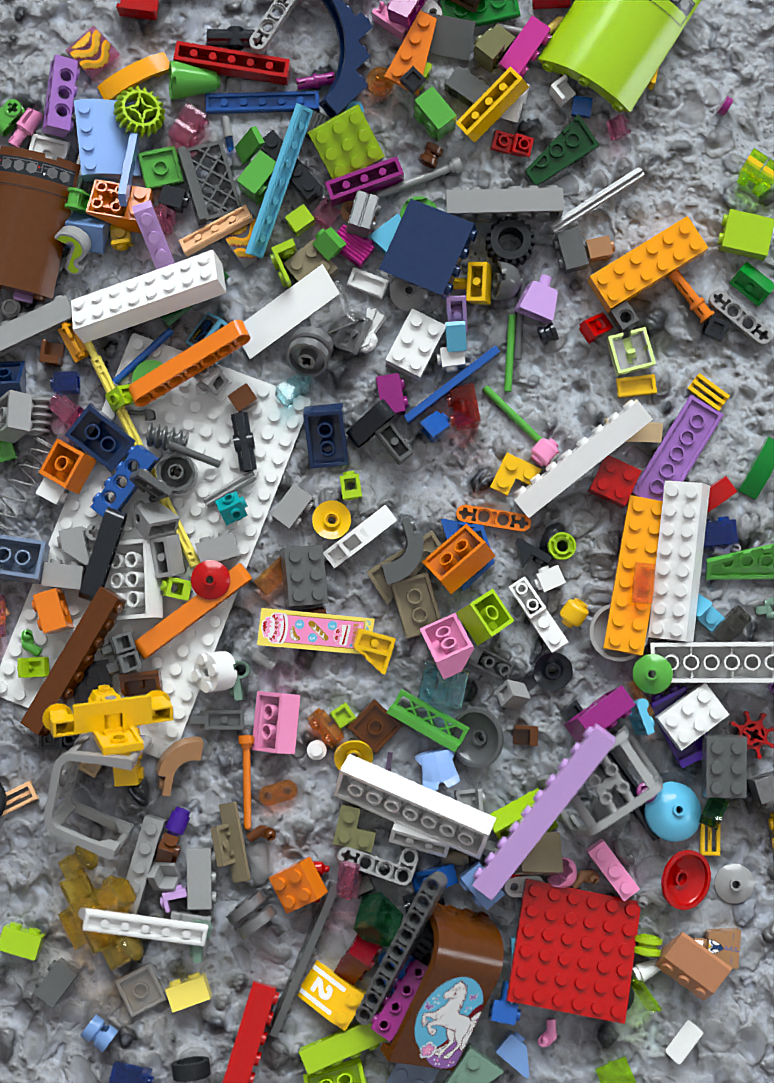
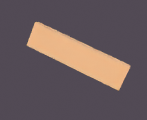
(216, 230)

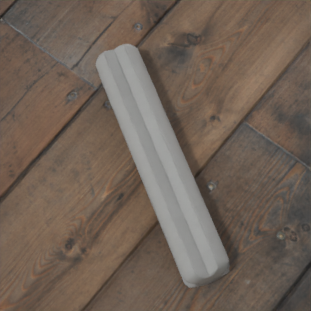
(235, 485)

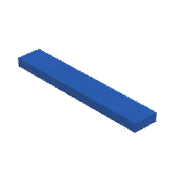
(260, 102)
(452, 384)

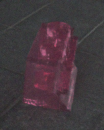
(65, 409)

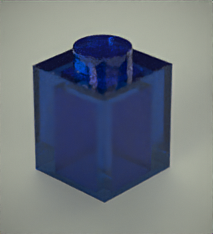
(65, 382)

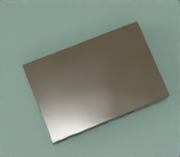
(415, 603)

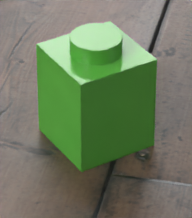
(328, 243)

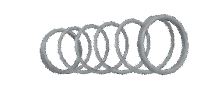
(2, 527)

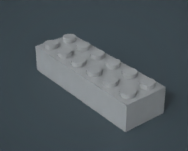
(491, 204)

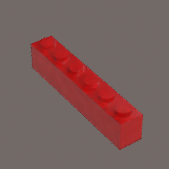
(234, 62)

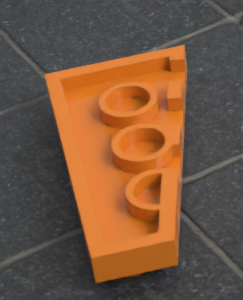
(413, 50)

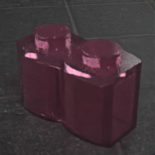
(188, 126)

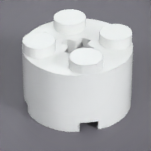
(214, 671)

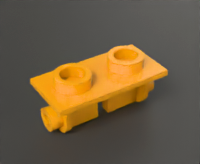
(73, 342)

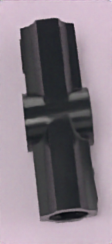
(233, 38)
(243, 442)

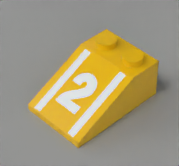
(331, 995)

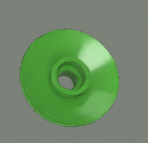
(662, 669)

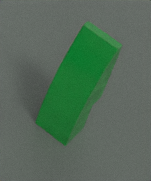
(759, 470)

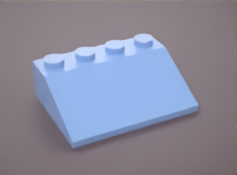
(101, 140)

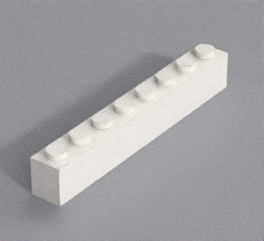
(582, 458)

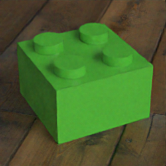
(434, 114)
(256, 177)

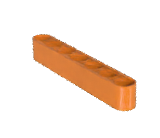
(189, 363)
(188, 615)

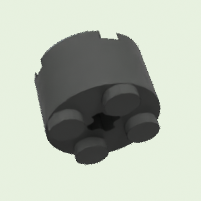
(188, 474)

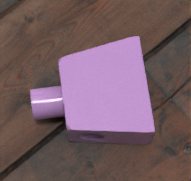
(538, 300)

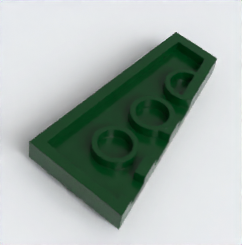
(562, 152)

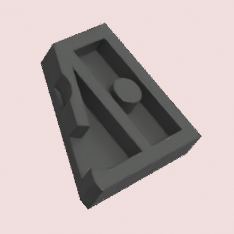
(146, 482)

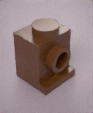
(168, 849)

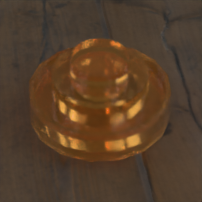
(377, 84)

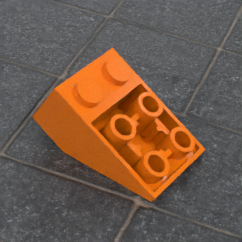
(105, 204)

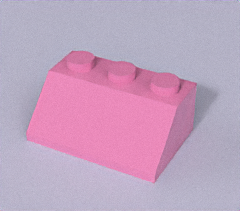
(448, 645)
(276, 722)

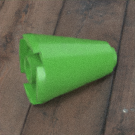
(190, 80)

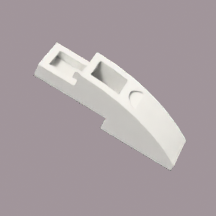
(359, 536)
(538, 615)

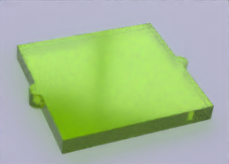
(645, 995)
(615, 1072)

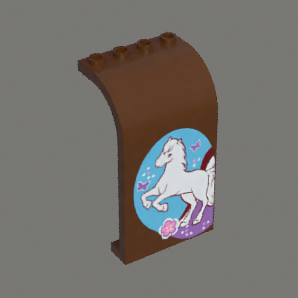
(452, 991)

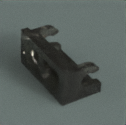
(731, 625)

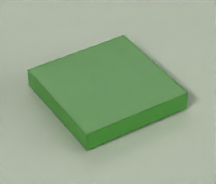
(160, 168)

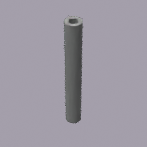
(193, 454)

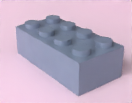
(22, 559)

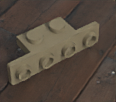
(229, 843)

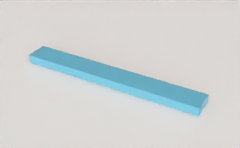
(279, 181)

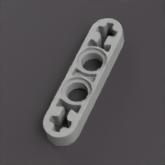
(270, 19)
(742, 315)

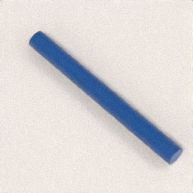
(143, 356)

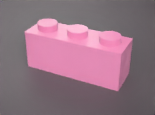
(612, 869)

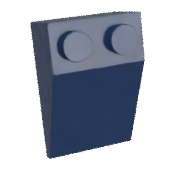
(326, 435)
(100, 437)

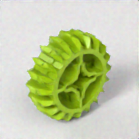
(132, 119)

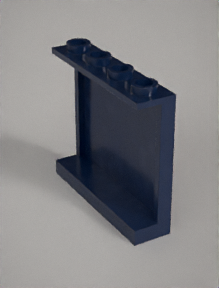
(428, 248)

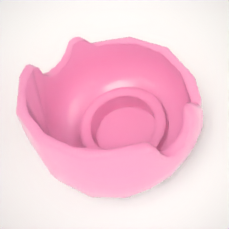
(566, 878)

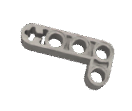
(375, 862)

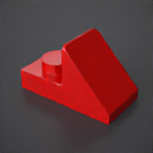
(595, 327)

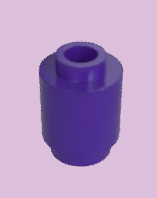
(178, 821)

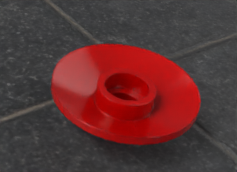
(217, 587)

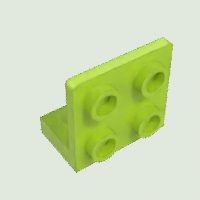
(281, 253)

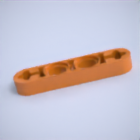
(493, 515)

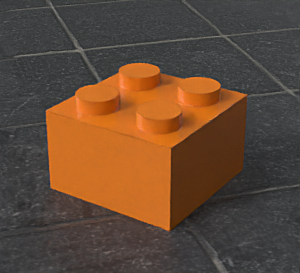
(67, 466)
(52, 611)
(298, 885)

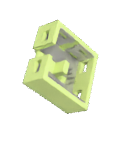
(632, 352)

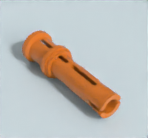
(696, 304)

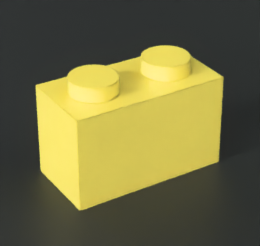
(188, 992)

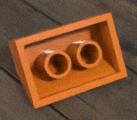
(458, 558)

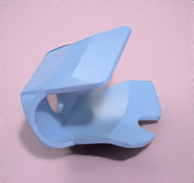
(437, 768)

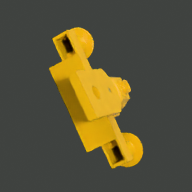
(110, 718)

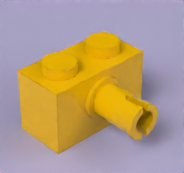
(477, 283)

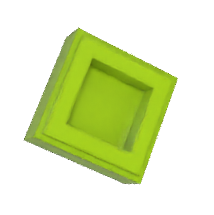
(343, 715)

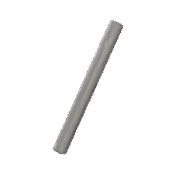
(596, 200)

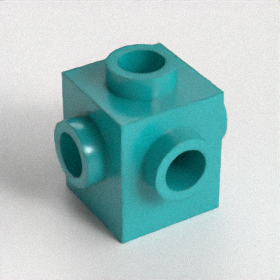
(232, 507)

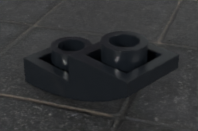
(60, 743)

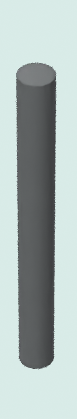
(519, 328)

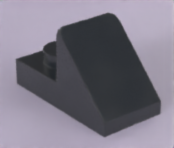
(526, 550)

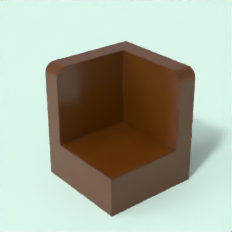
(51, 353)
(243, 398)
(525, 735)

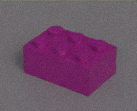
(604, 711)

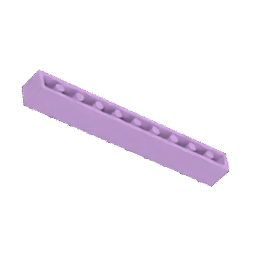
(544, 810)

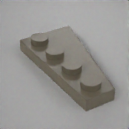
(376, 575)

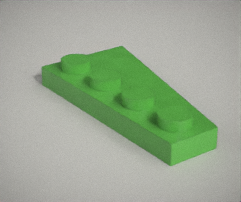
(745, 564)

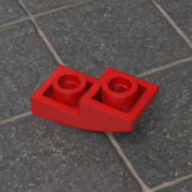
(511, 144)
(720, 492)

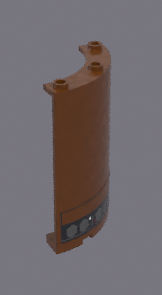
(30, 217)

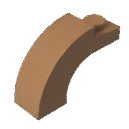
(174, 756)

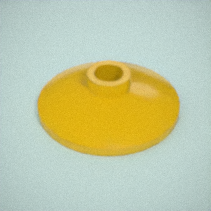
(324, 512)
(360, 748)

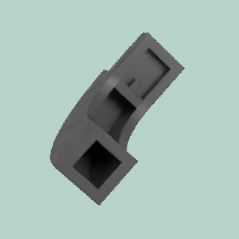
(410, 558)

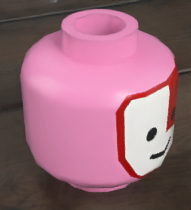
(545, 452)

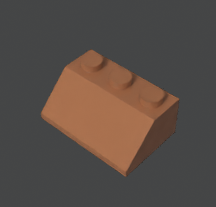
(692, 966)

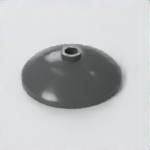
(473, 750)

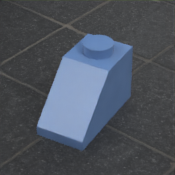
(514, 1051)

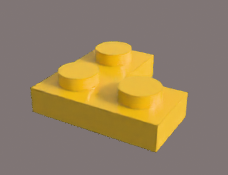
(512, 469)

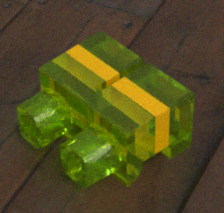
(751, 171)

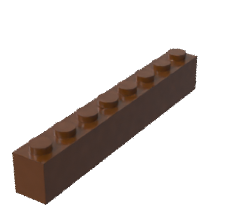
(75, 657)

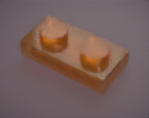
(643, 583)

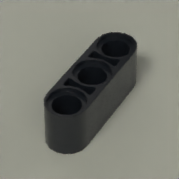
(371, 421)

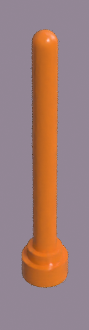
(246, 742)

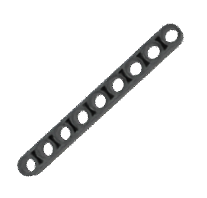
(406, 942)

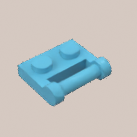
(641, 721)

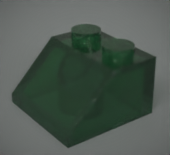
(377, 919)

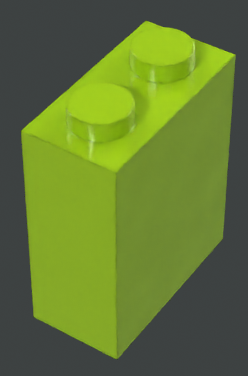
(745, 234)

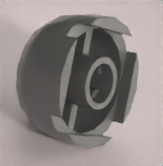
(505, 281)

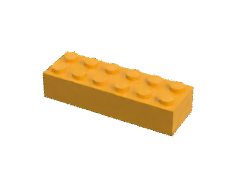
(647, 264)

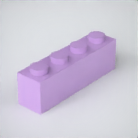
(153, 234)

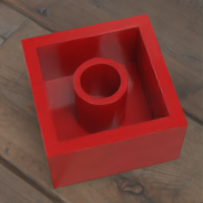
(614, 481)

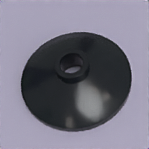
(556, 679)

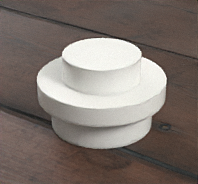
(316, 750)

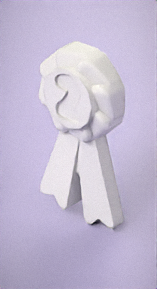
(371, 339)

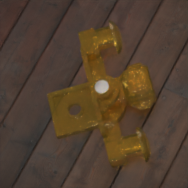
(113, 896)

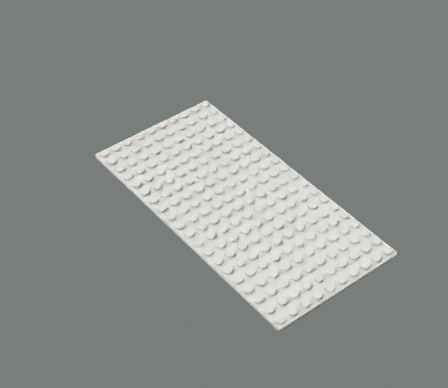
(210, 433)

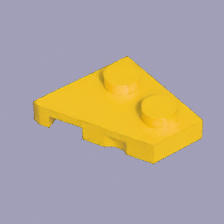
(374, 648)

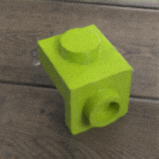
(33, 667)

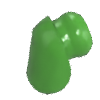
(27, 643)

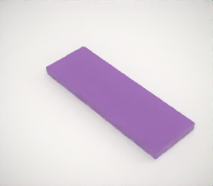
(678, 448)

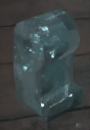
(292, 388)

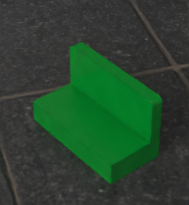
(752, 284)

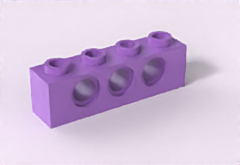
(53, 123)

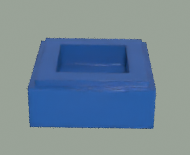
(581, 106)

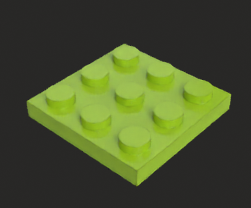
(346, 143)

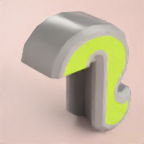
(80, 248)

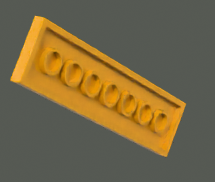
(639, 543)

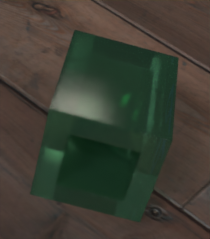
(713, 812)

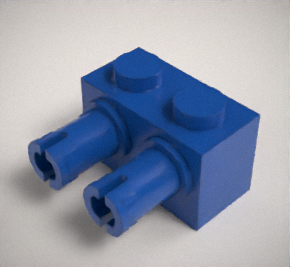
(503, 1010)

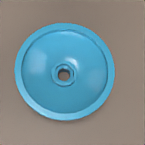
(662, 813)

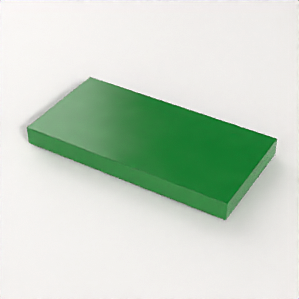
(488, 12)

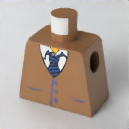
(723, 944)

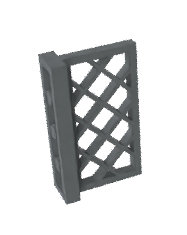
(192, 181)

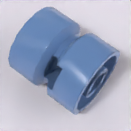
(99, 1033)

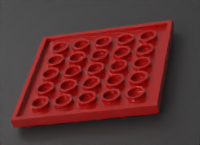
(574, 951)

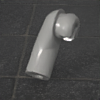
(716, 551)
(649, 898)

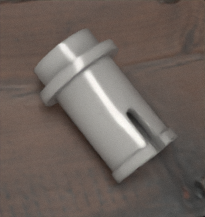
(263, 661)

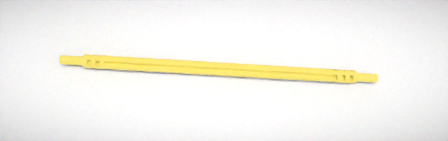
(128, 426)

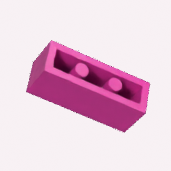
(526, 46)

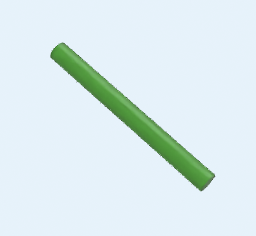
(509, 353)
(511, 413)

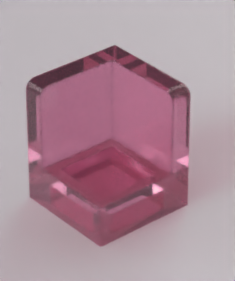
(325, 214)

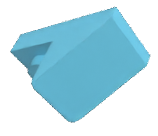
(455, 336)
(707, 614)

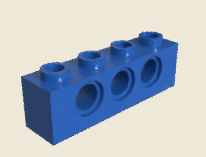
(145, 460)

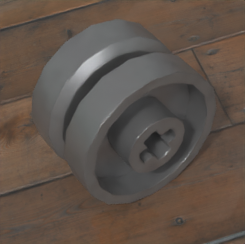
(309, 351)
(251, 914)

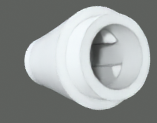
(645, 970)

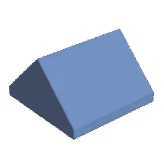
(94, 227)

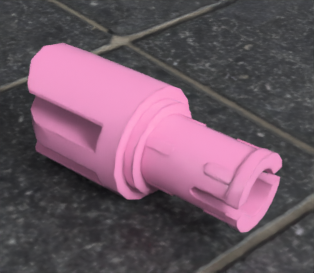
(26, 126)

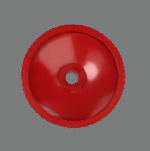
(686, 879)

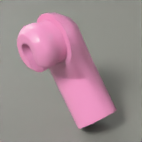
(550, 1034)

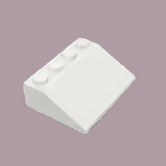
(135, 580)

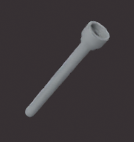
(454, 167)

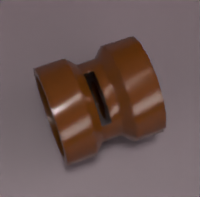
(431, 155)

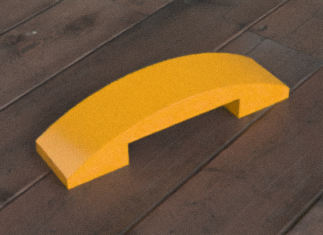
(133, 75)

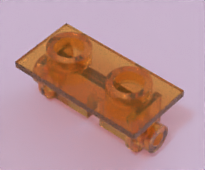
(330, 735)

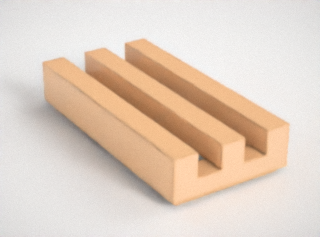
(31, 791)

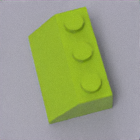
(512, 812)
(346, 1072)

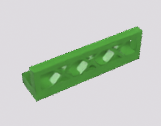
(425, 727)

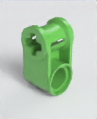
(8, 117)
(77, 200)

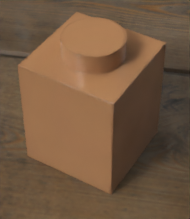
(599, 249)

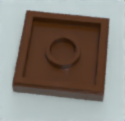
(374, 726)

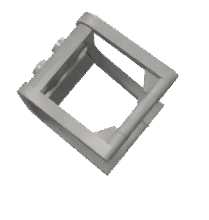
(643, 767)
(63, 783)

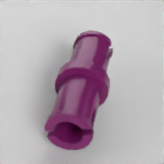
(315, 81)

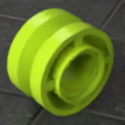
(568, 540)
(648, 945)

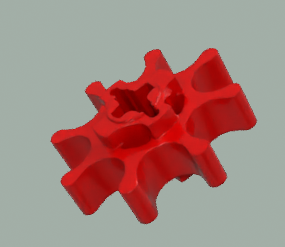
(757, 727)

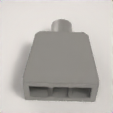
(154, 520)

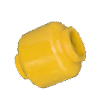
(574, 613)

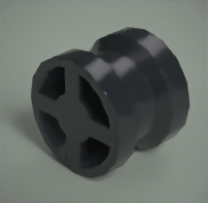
(547, 333)

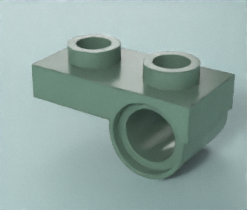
(237, 690)
(195, 951)

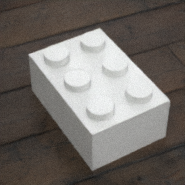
(415, 344)
(691, 716)

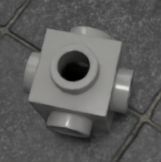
(211, 379)

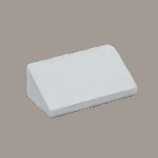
(684, 1042)

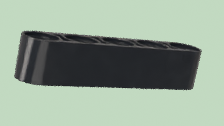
(103, 553)

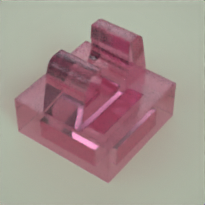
(618, 128)

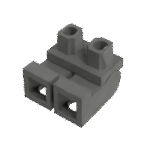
(125, 657)

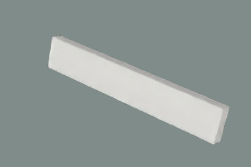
(145, 927)

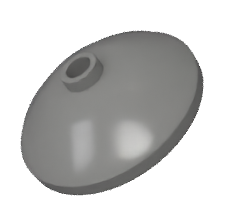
(597, 633)

